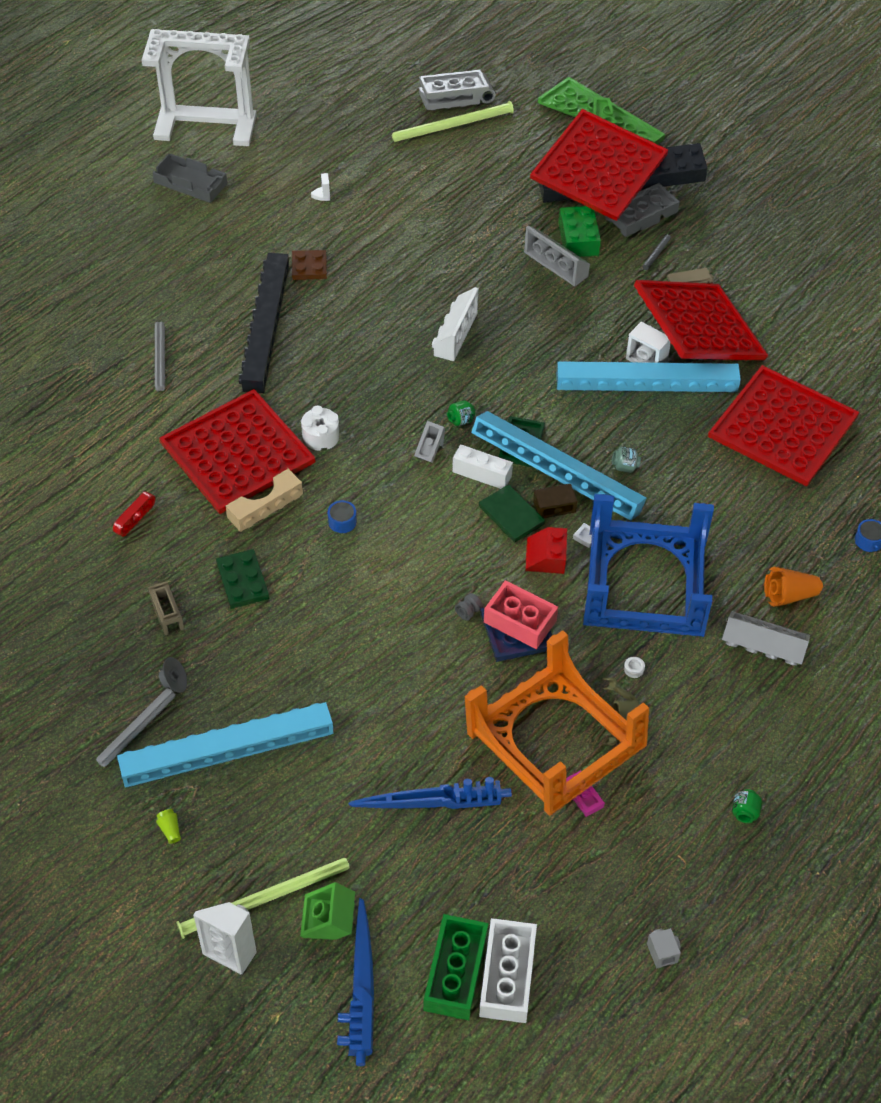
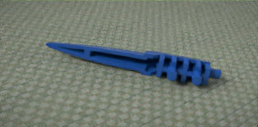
(440, 796)
(362, 1007)

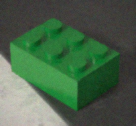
(579, 230)

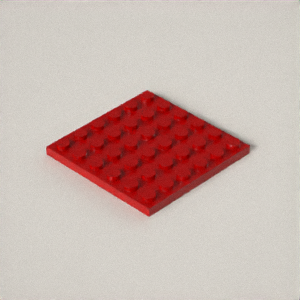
(599, 164)
(700, 320)
(784, 425)
(236, 450)

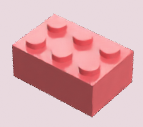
(520, 614)

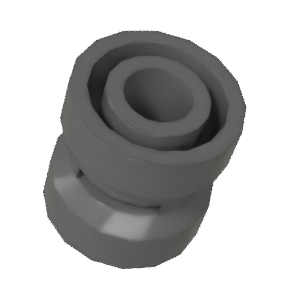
(467, 607)

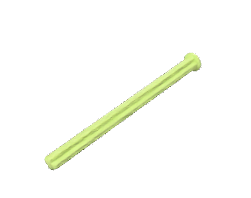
(452, 122)
(278, 890)

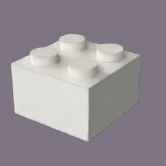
(647, 345)

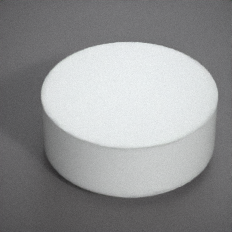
(634, 667)

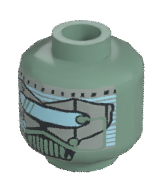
(626, 459)

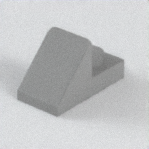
(430, 441)

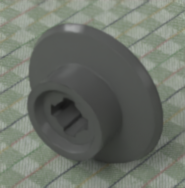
(173, 675)

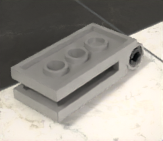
(455, 89)

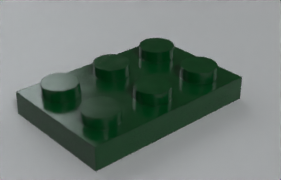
(242, 578)

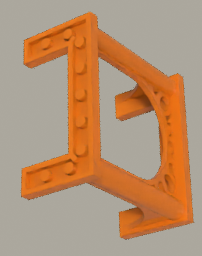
(552, 785)

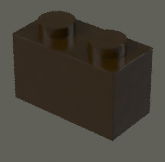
(555, 501)

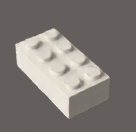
(508, 970)

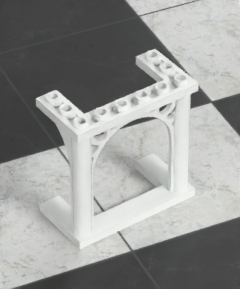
(236, 60)

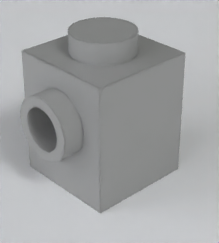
(664, 947)

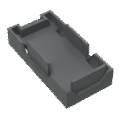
(189, 177)
(646, 210)

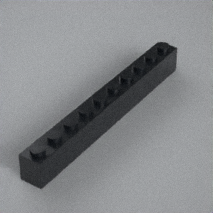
(265, 323)

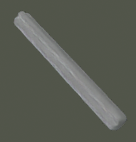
(159, 356)
(135, 727)

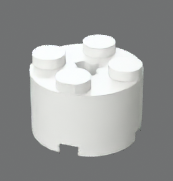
(320, 428)

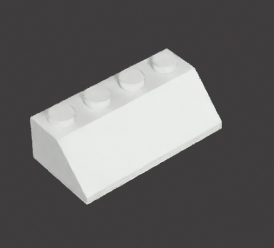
(456, 325)
(226, 935)

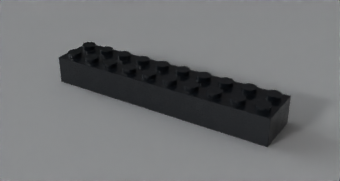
(681, 166)

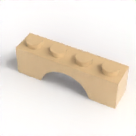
(246, 512)

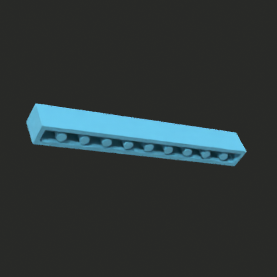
(648, 376)
(557, 464)
(225, 744)

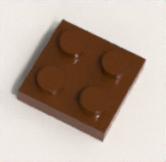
(309, 265)

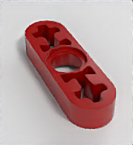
(134, 514)

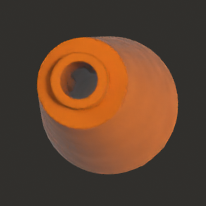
(790, 586)

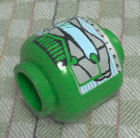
(461, 413)
(747, 806)

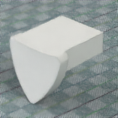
(323, 192)

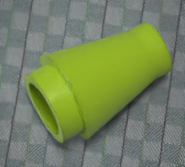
(168, 823)

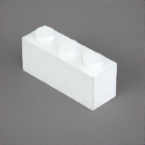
(482, 467)

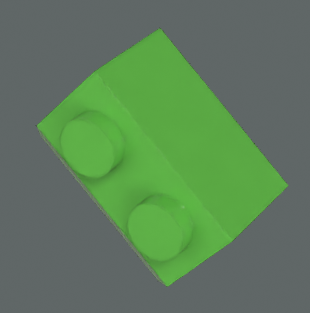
(328, 912)

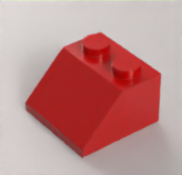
(547, 551)

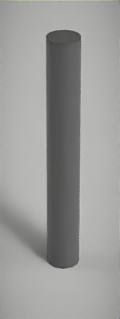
(656, 252)

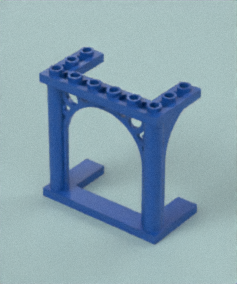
(666, 536)

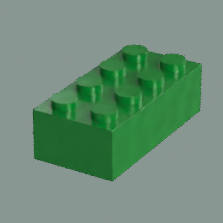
(456, 967)

